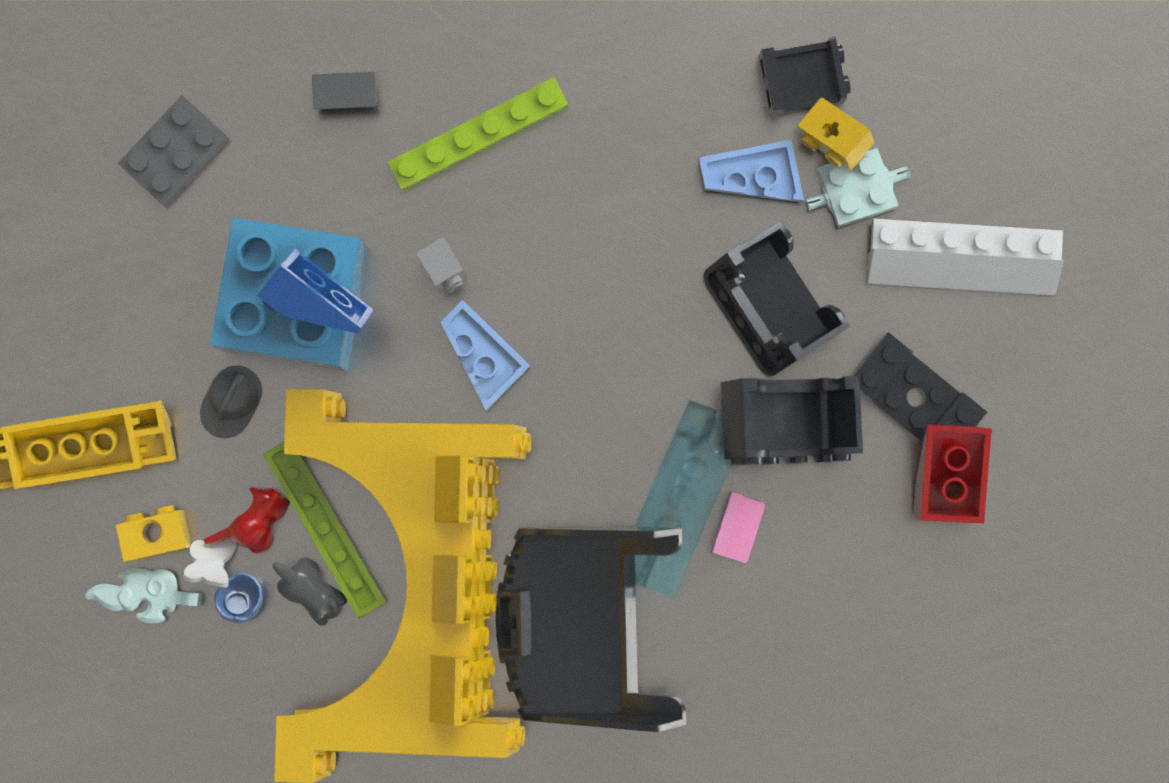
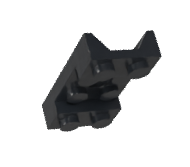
(894, 371)

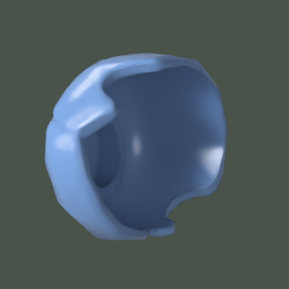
(240, 599)

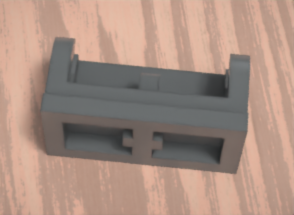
(345, 90)

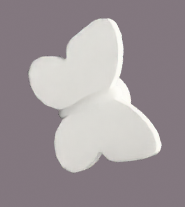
(209, 562)

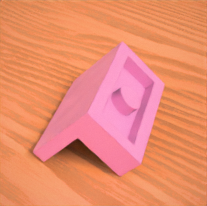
(738, 527)

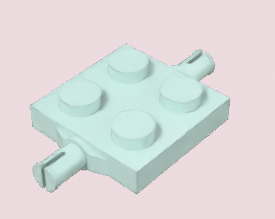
(858, 192)

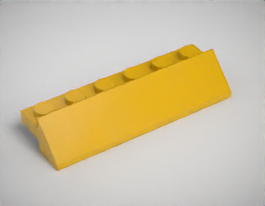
(85, 445)

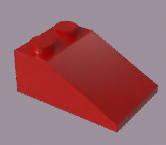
(953, 474)

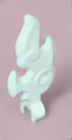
(155, 587)

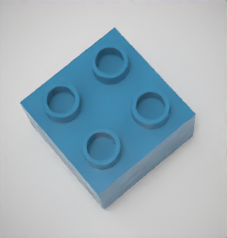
(251, 259)

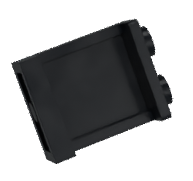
(802, 75)

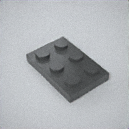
(173, 151)

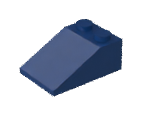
(311, 295)

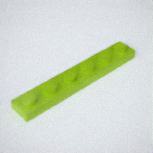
(478, 134)
(325, 530)

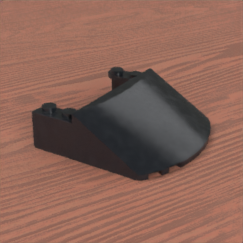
(573, 628)

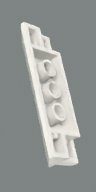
(965, 257)

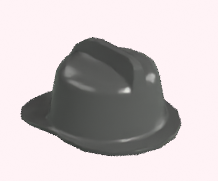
(230, 401)

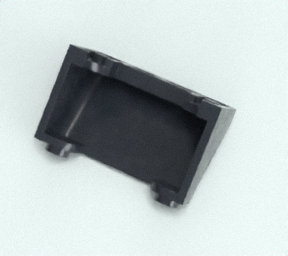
(770, 301)

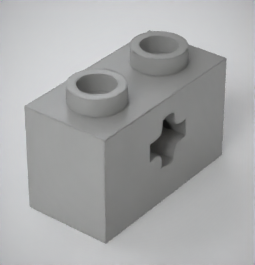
(442, 266)

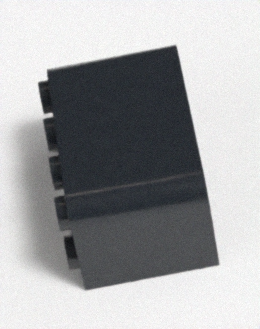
(791, 420)

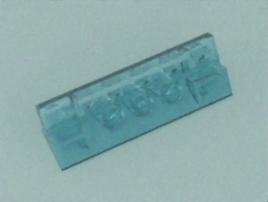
(683, 495)

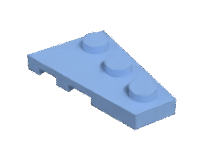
(754, 171)
(484, 355)

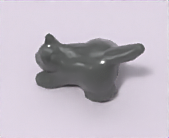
(304, 586)

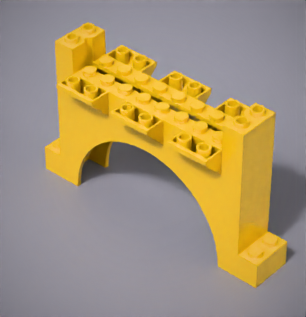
(437, 675)

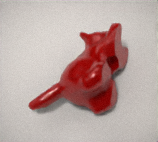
(253, 526)

